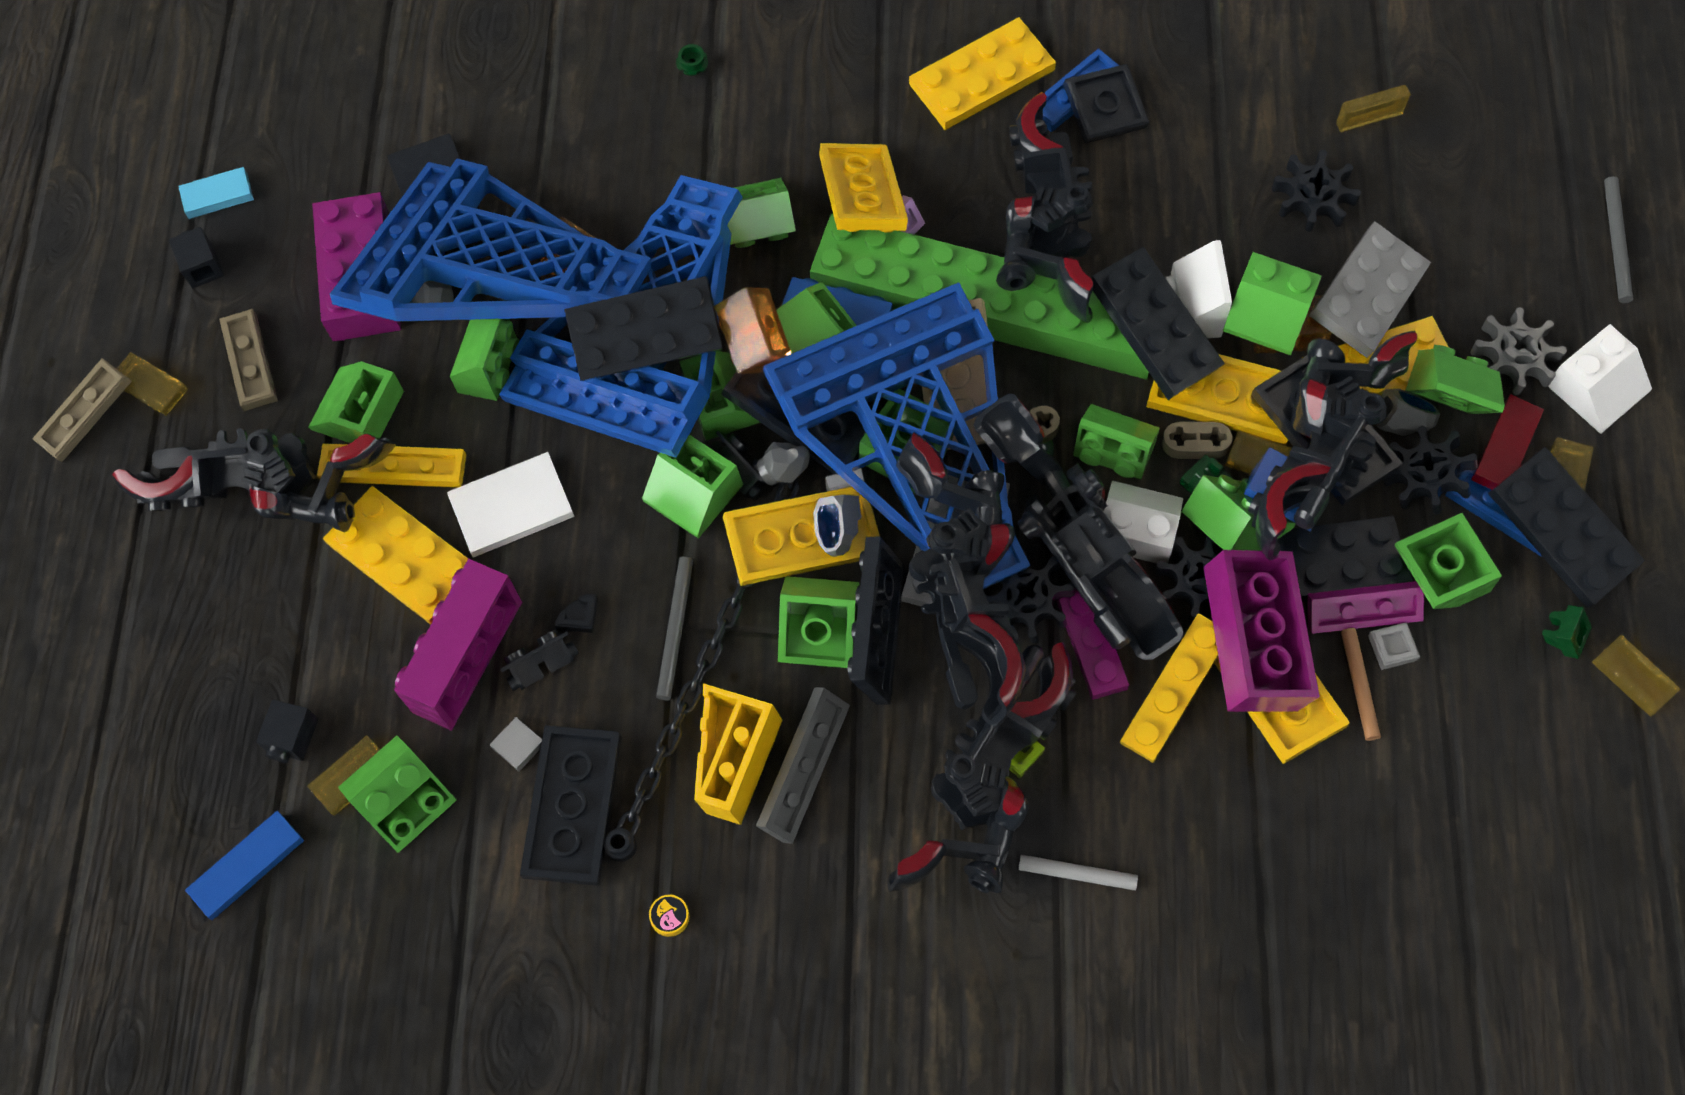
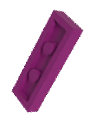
(1365, 607)
(1095, 656)

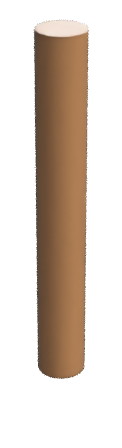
(1360, 684)

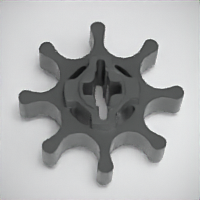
(1519, 350)

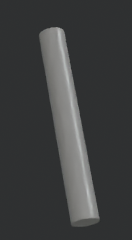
(1078, 872)

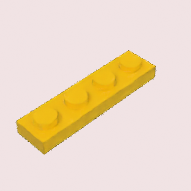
(406, 467)
(1173, 690)

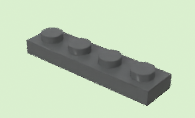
(803, 765)

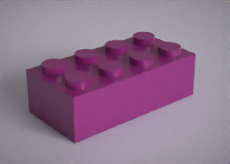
(341, 234)
(1260, 632)
(458, 644)

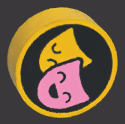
(669, 915)

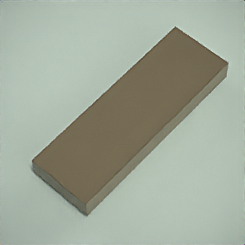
(248, 360)
(81, 410)

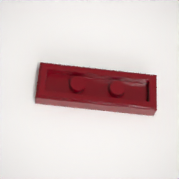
(1507, 442)

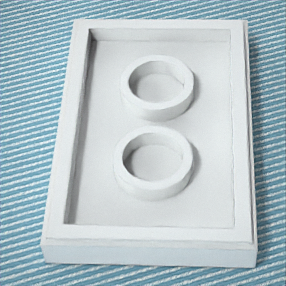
(510, 504)

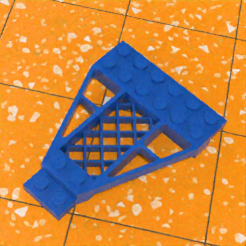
(428, 223)
(873, 363)
(642, 403)

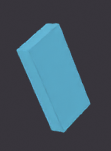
(216, 192)

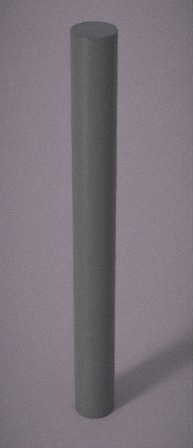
(1618, 240)
(674, 628)

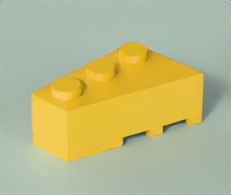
(732, 751)

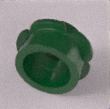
(688, 54)

